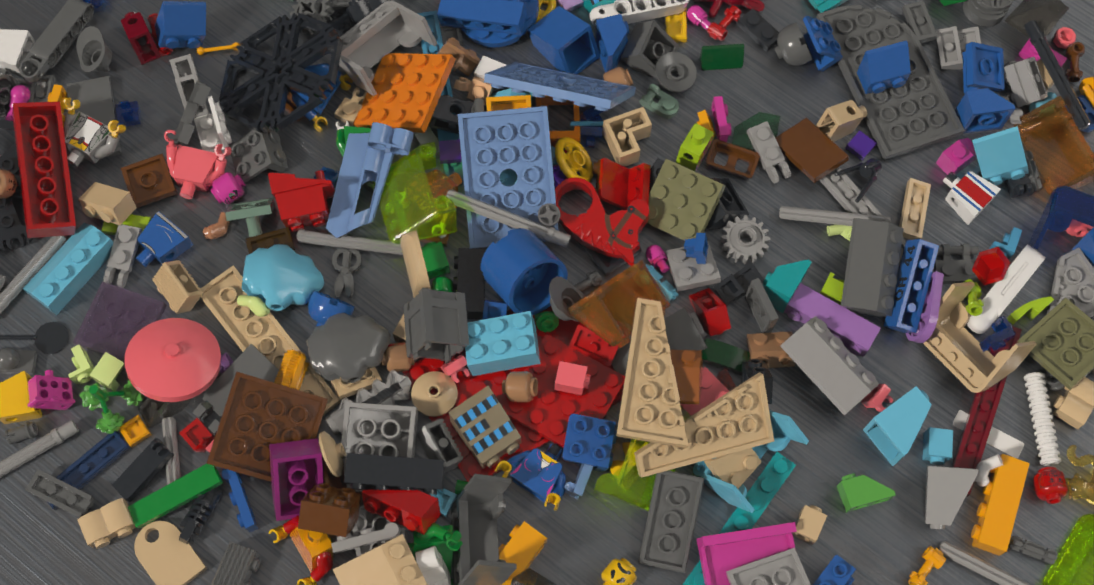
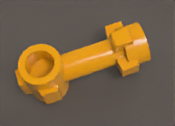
(933, 558)

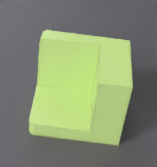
(107, 371)

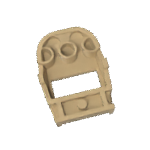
(414, 262)

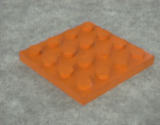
(406, 91)

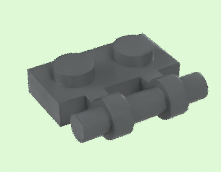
(956, 270)

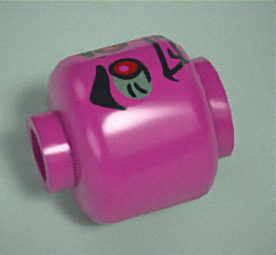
(228, 188)

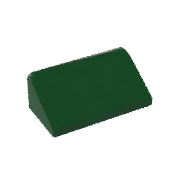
(722, 57)

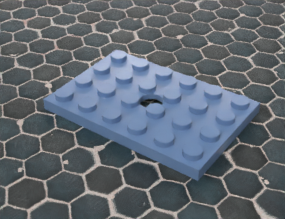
(560, 85)
(501, 142)

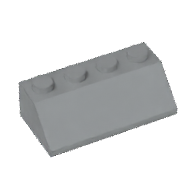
(829, 365)

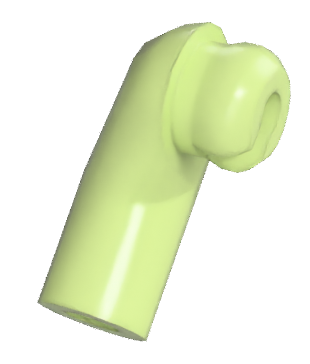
(254, 303)

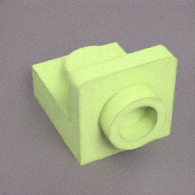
(83, 364)

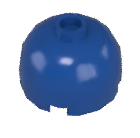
(323, 306)

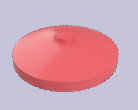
(172, 359)

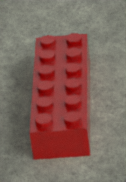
(43, 169)

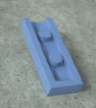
(577, 488)

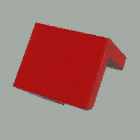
(991, 266)

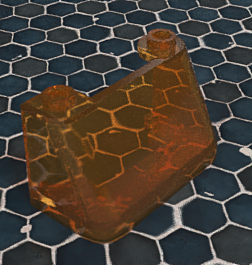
(1057, 146)
(612, 305)

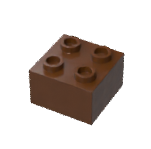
(329, 510)

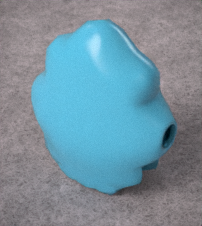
(280, 277)

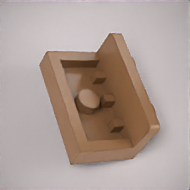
(767, 348)

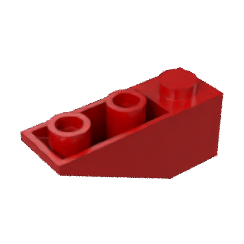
(406, 507)

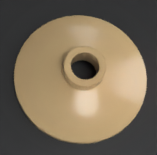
(436, 404)
(332, 453)

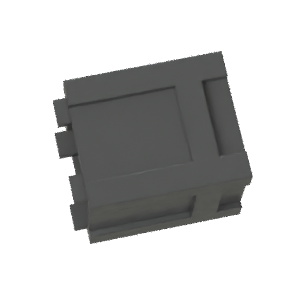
(436, 325)

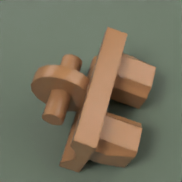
(465, 59)

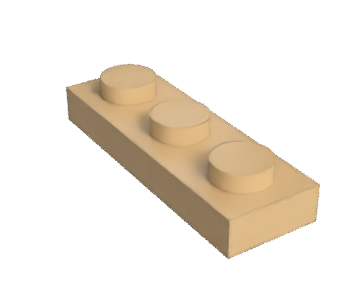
(914, 209)

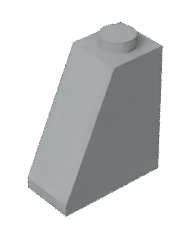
(945, 493)

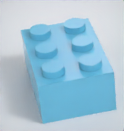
(502, 343)

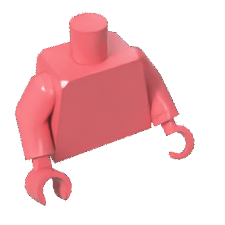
(194, 167)

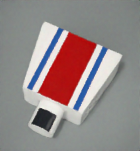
(969, 194)

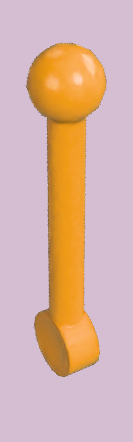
(200, 50)

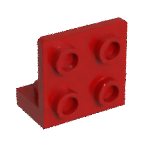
(623, 185)
(593, 346)

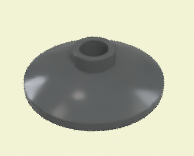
(680, 65)

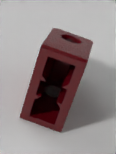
(135, 29)

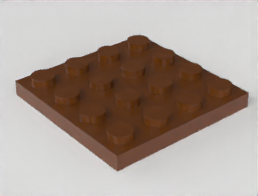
(258, 416)

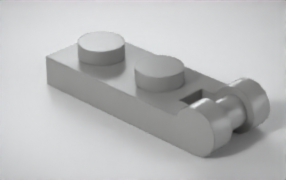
(367, 537)

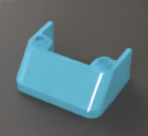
(783, 431)

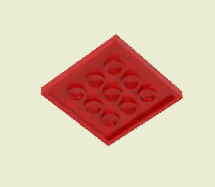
(550, 409)

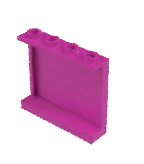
(734, 549)

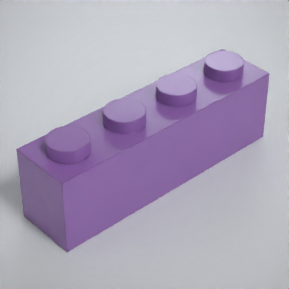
(852, 329)

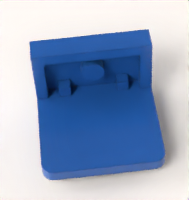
(821, 43)
(589, 441)

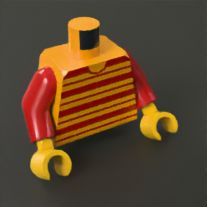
(312, 546)

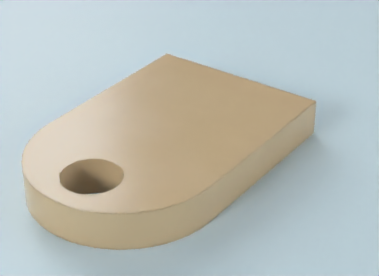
(167, 558)

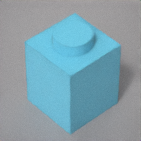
(937, 445)

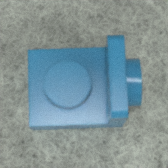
(1009, 242)

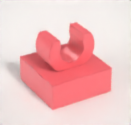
(455, 365)
(876, 397)

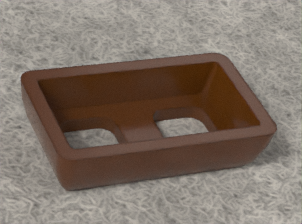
(734, 153)

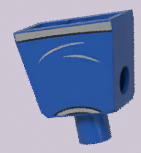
(162, 241)

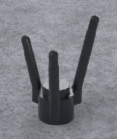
(867, 170)

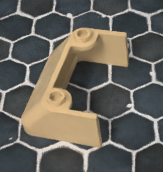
(962, 351)

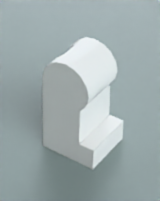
(433, 567)

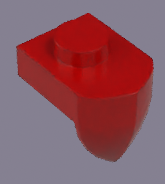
(197, 435)

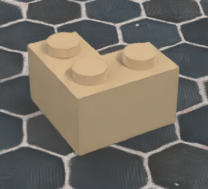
(623, 132)

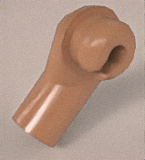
(218, 229)

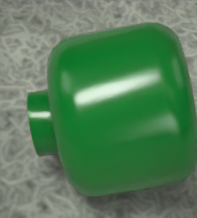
(442, 284)

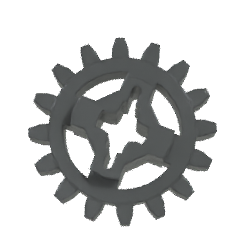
(320, 8)

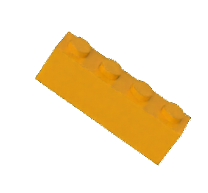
(1000, 506)
(522, 548)

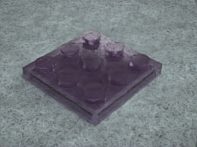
(115, 319)

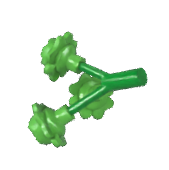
(96, 397)

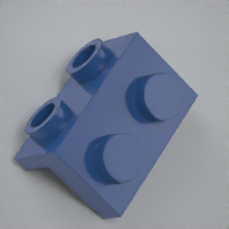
(836, 573)

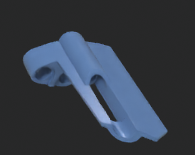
(364, 160)

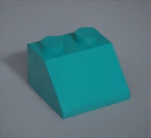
(783, 283)

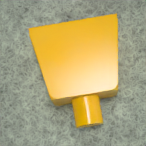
(14, 400)

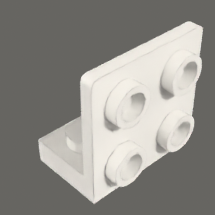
(213, 128)

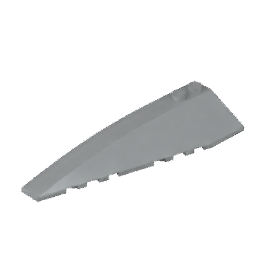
(382, 432)

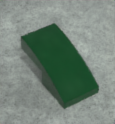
(724, 355)

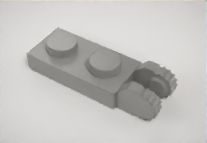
(769, 151)
(122, 254)

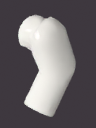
(984, 468)

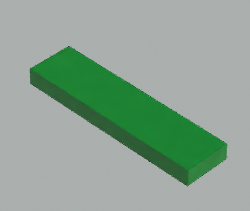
(174, 495)

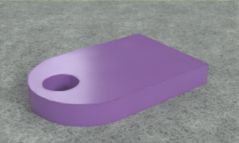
(930, 310)

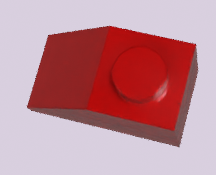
(710, 311)

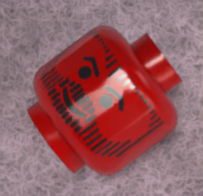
(1050, 485)

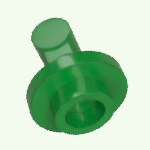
(546, 321)

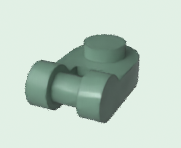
(667, 105)

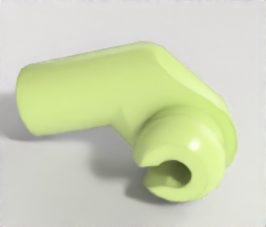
(843, 230)

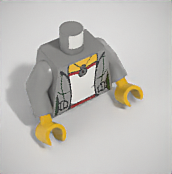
(87, 136)

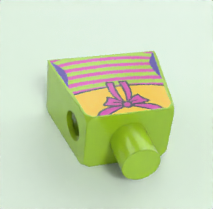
(697, 145)

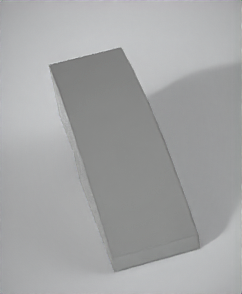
(186, 78)

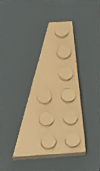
(650, 391)
(721, 428)

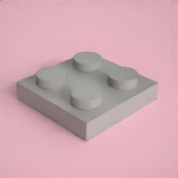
(688, 273)

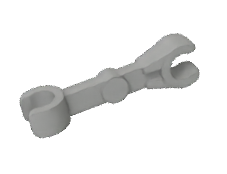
(1014, 118)

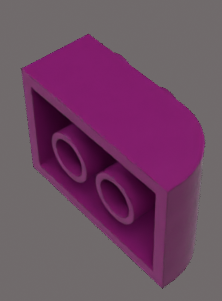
(294, 471)

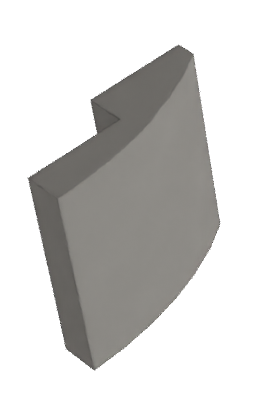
(952, 44)

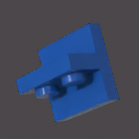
(983, 67)

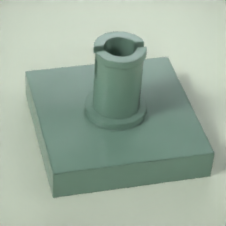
(251, 211)

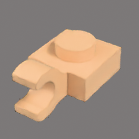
(477, 88)

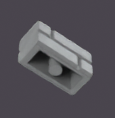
(1025, 82)

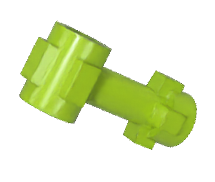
(974, 305)

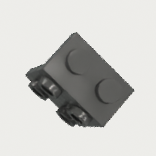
(257, 153)

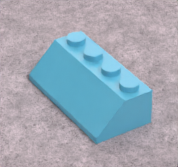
(70, 268)

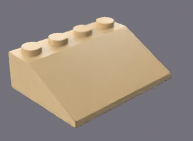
(383, 565)

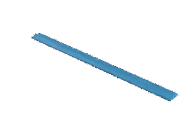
(586, 123)

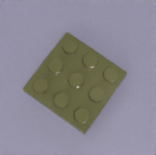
(682, 200)
(1064, 343)

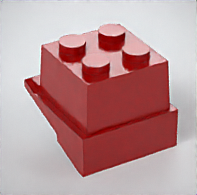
(302, 200)

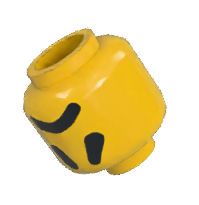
(619, 573)

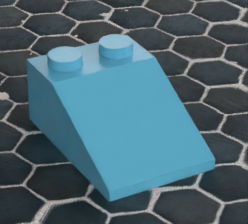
(1001, 156)

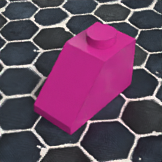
(957, 156)

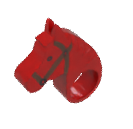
(607, 234)

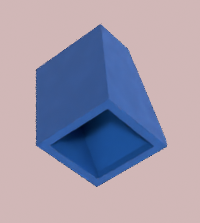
(564, 41)

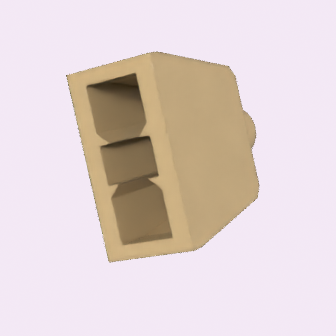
(841, 119)

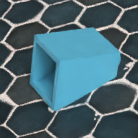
(899, 424)

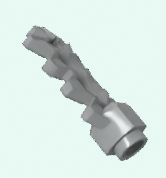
(336, 418)

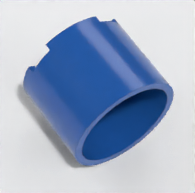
(522, 270)

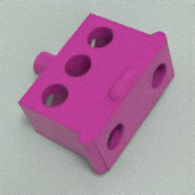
(50, 392)

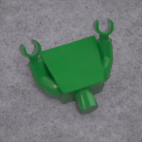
(441, 537)

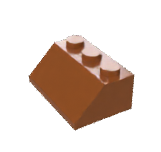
(688, 374)

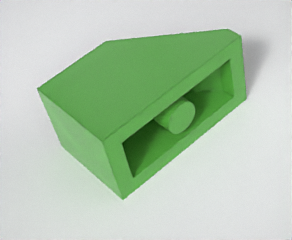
(862, 492)

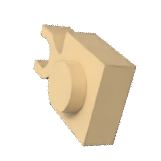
(349, 108)

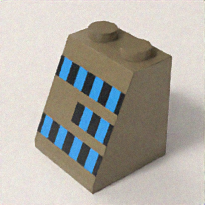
(485, 428)

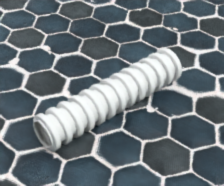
(1042, 419)

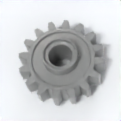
(745, 229)

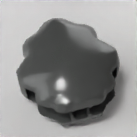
(347, 347)

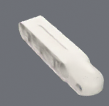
(632, 14)
(1005, 290)

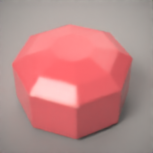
(1064, 37)

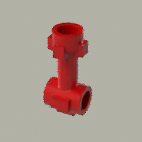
(719, 31)

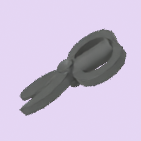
(345, 276)

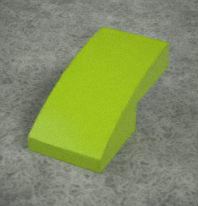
(1030, 309)

